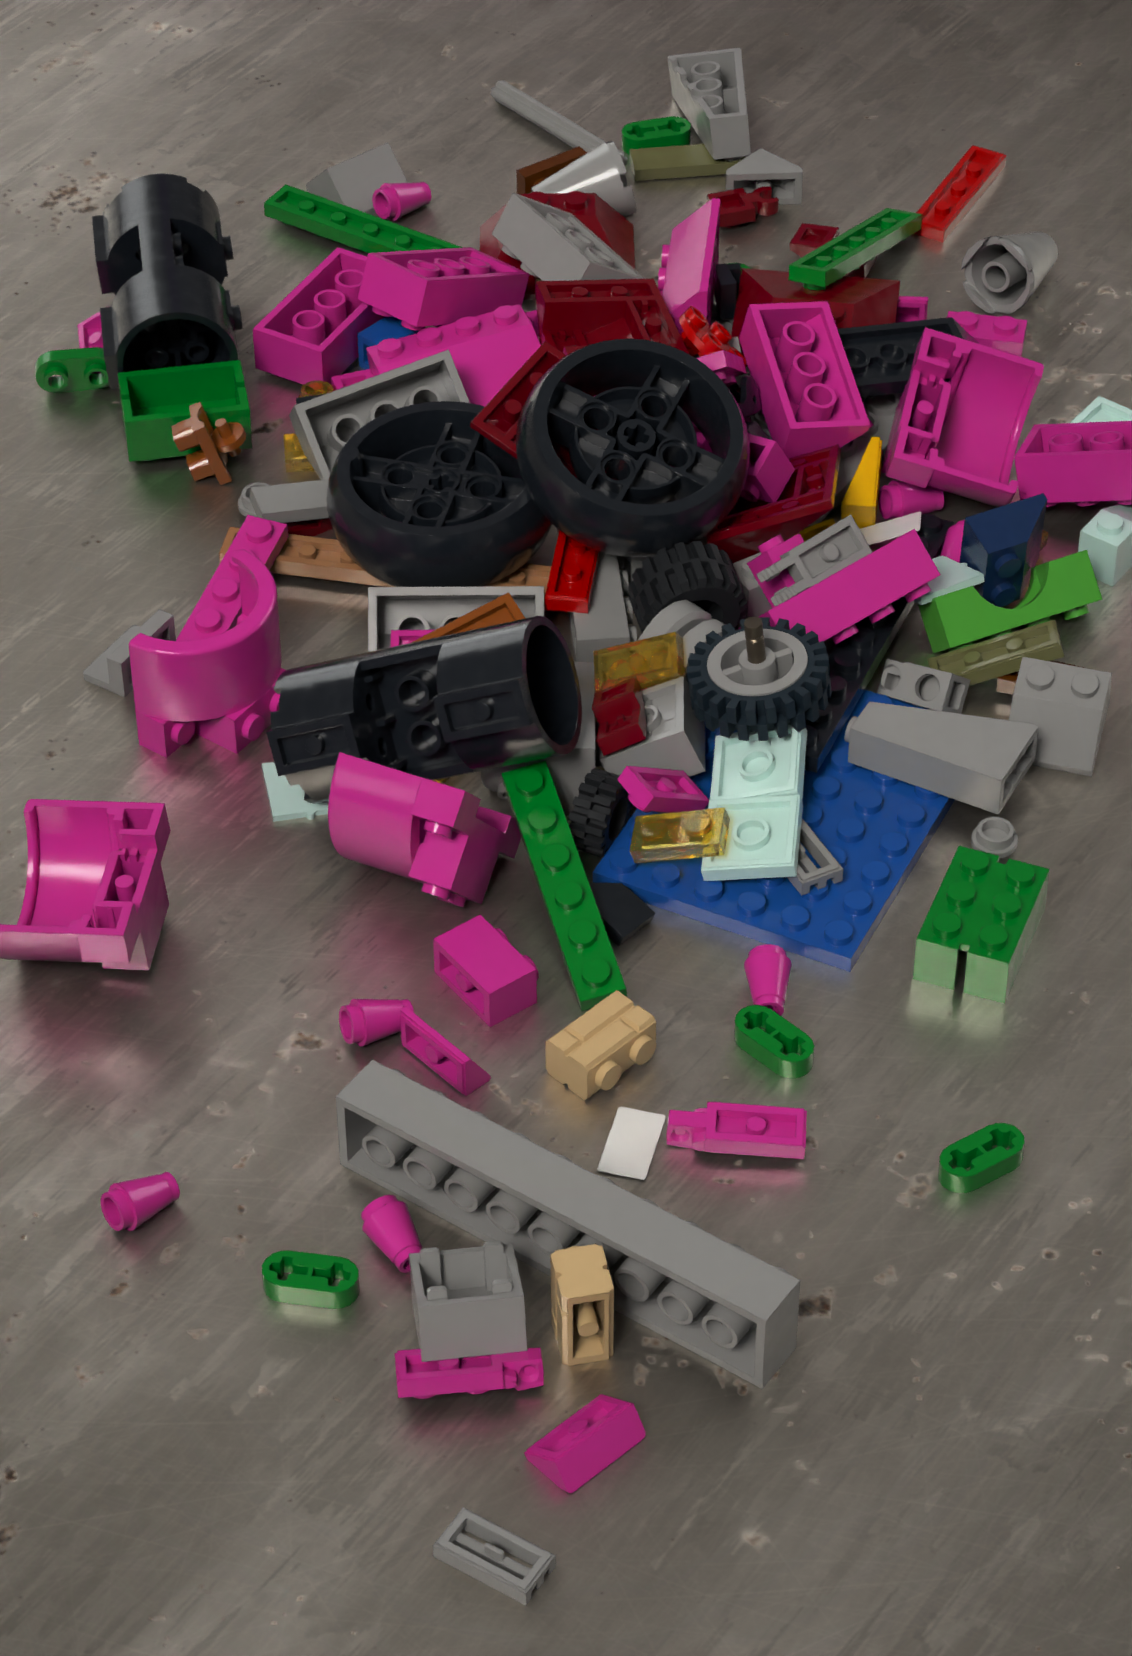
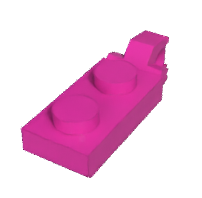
(740, 1130)
(467, 1374)

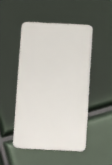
(892, 528)
(631, 1143)

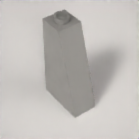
(944, 752)

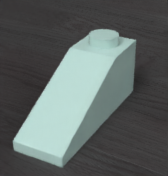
(1109, 543)

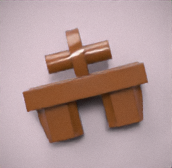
(214, 444)

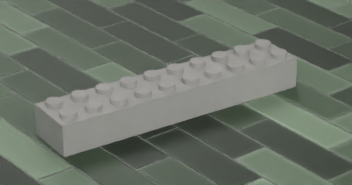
(516, 1192)

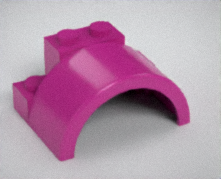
(963, 430)
(215, 683)
(417, 829)
(91, 884)

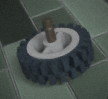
(759, 678)

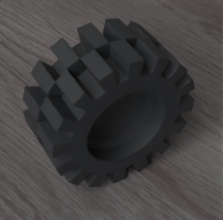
(599, 812)

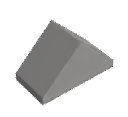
(769, 170)

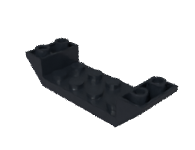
(885, 353)

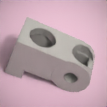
(923, 686)

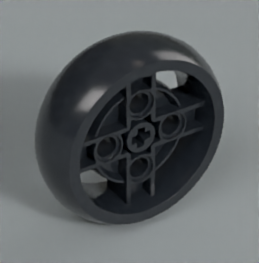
(629, 384)
(432, 500)

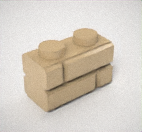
(601, 1045)
(582, 1304)

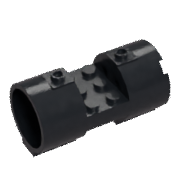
(166, 266)
(431, 706)

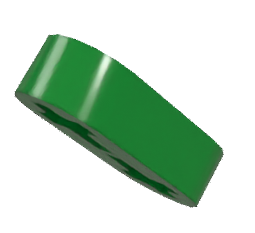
(656, 133)
(770, 1044)
(984, 1162)
(310, 1279)

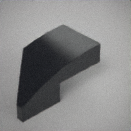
(726, 289)
(620, 910)

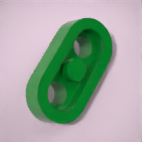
(74, 368)

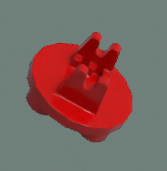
(702, 337)

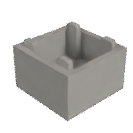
(672, 734)
(468, 1301)

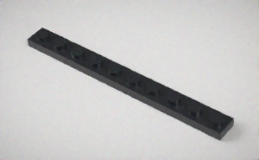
(859, 656)

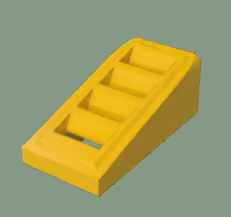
(863, 491)

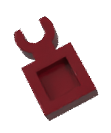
(741, 207)

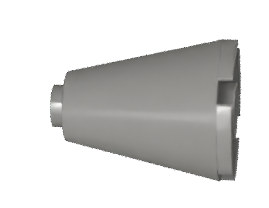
(595, 172)
(1007, 269)

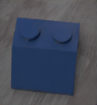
(1004, 547)

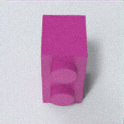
(485, 970)

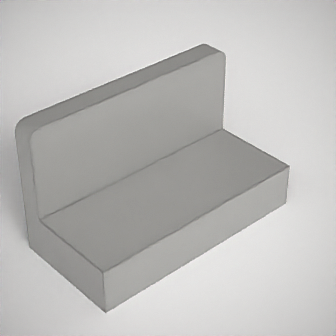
(113, 666)

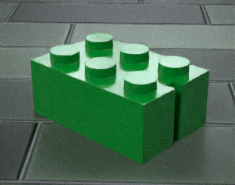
(162, 397)
(988, 914)

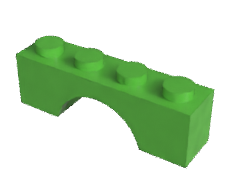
(1054, 588)

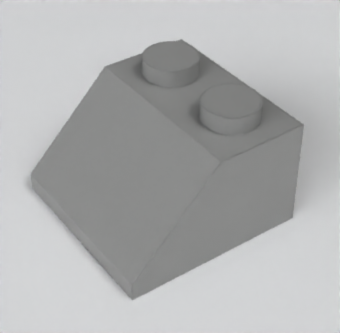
(1068, 708)

